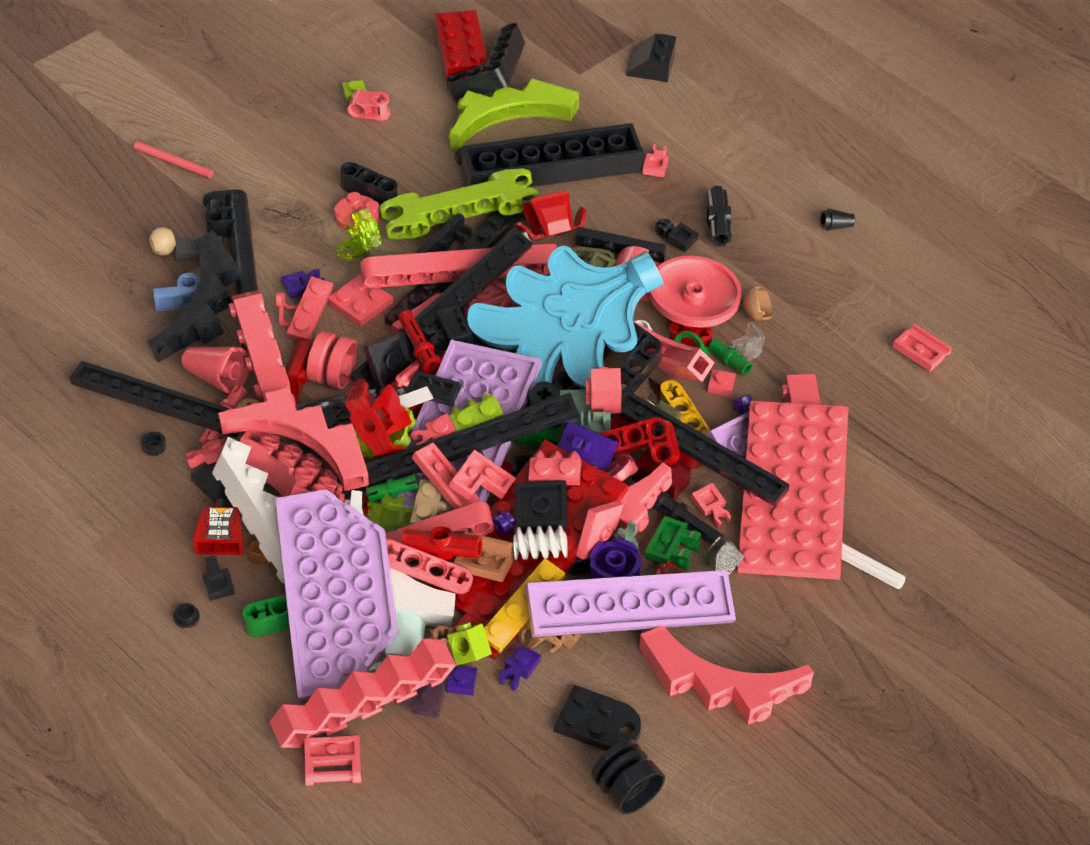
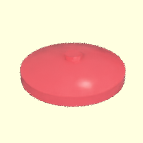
(696, 291)

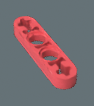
(427, 561)

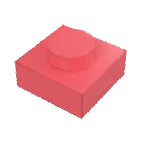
(721, 383)

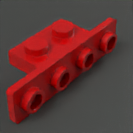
(297, 366)

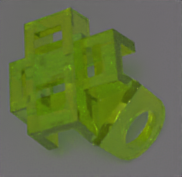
(361, 243)
(389, 520)

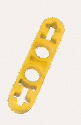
(681, 398)

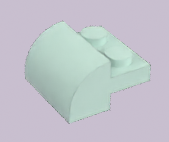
(410, 633)

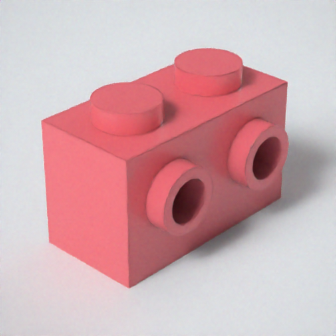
(604, 390)

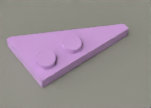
(733, 434)

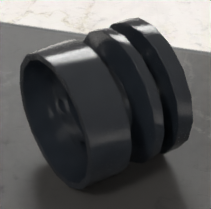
(628, 776)

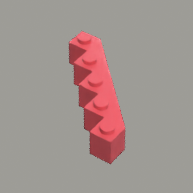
(259, 341)
(362, 694)

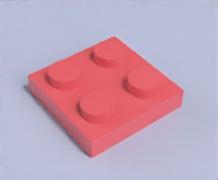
(359, 302)

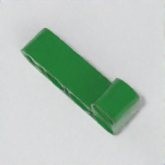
(264, 617)

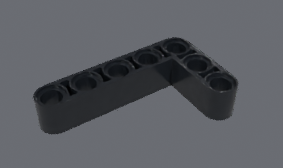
(497, 71)
(640, 358)

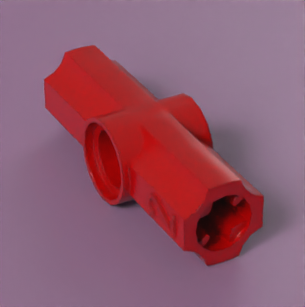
(443, 543)

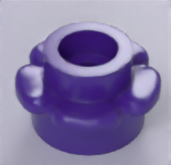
(742, 403)
(504, 522)

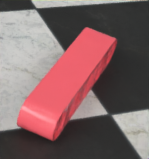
(469, 518)

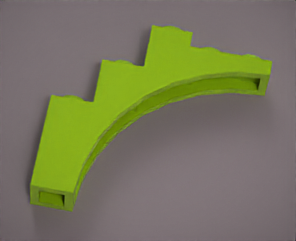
(534, 100)

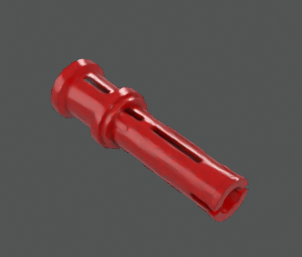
(422, 348)

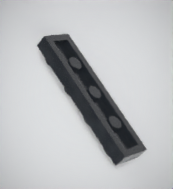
(616, 243)

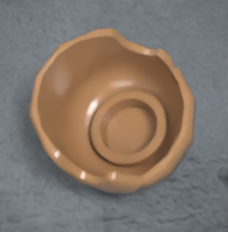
(757, 304)

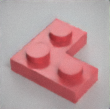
(483, 472)

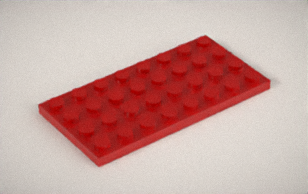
(488, 595)

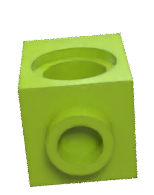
(469, 643)

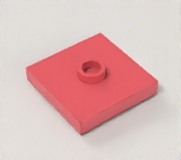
(599, 526)

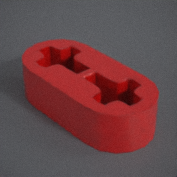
(699, 331)

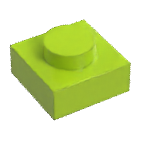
(349, 87)

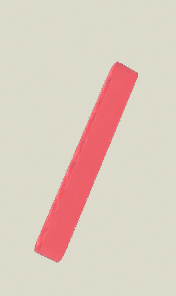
(441, 266)

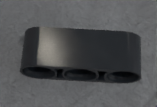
(367, 182)

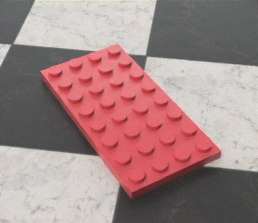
(806, 527)

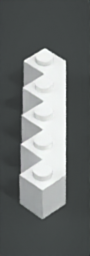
(244, 491)

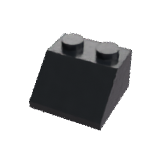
(653, 58)

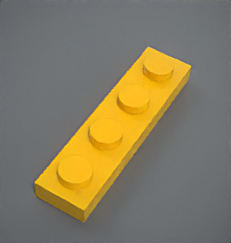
(515, 611)

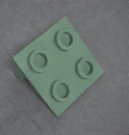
(597, 421)

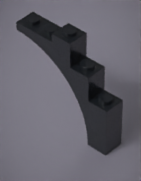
(210, 298)

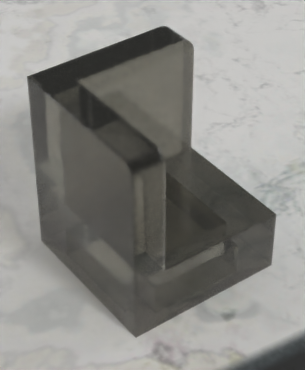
(723, 555)

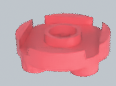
(351, 204)
(622, 467)

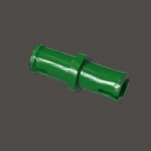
(730, 356)
(392, 487)

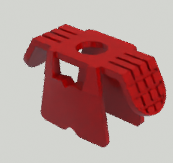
(552, 215)
(376, 417)

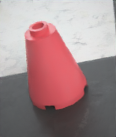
(217, 366)

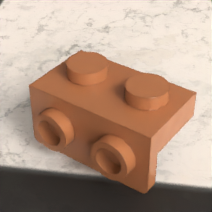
(493, 562)

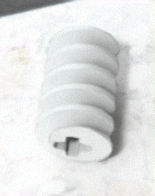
(540, 542)

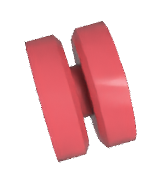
(332, 360)

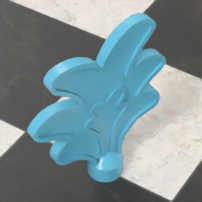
(568, 312)

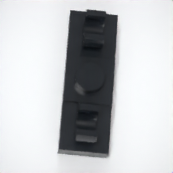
(443, 239)

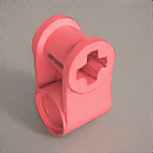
(368, 105)

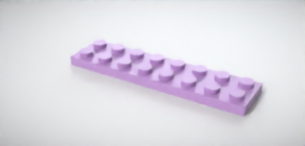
(629, 603)

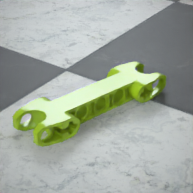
(419, 213)

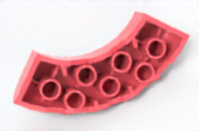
(288, 467)

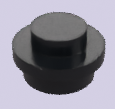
(186, 615)

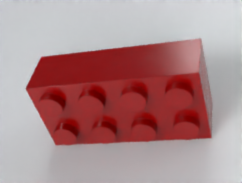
(459, 41)

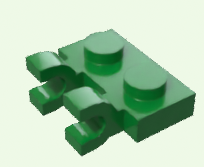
(666, 541)

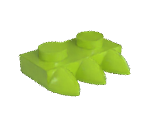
(476, 412)

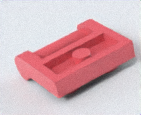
(332, 752)

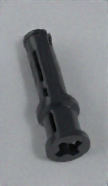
(680, 512)

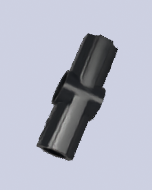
(719, 216)

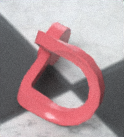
(280, 302)

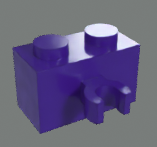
(589, 445)

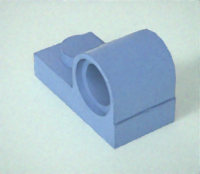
(176, 297)

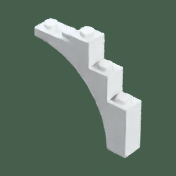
(431, 605)

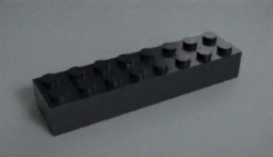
(557, 156)

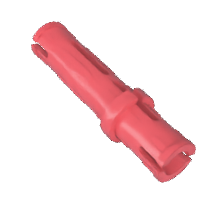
(230, 402)

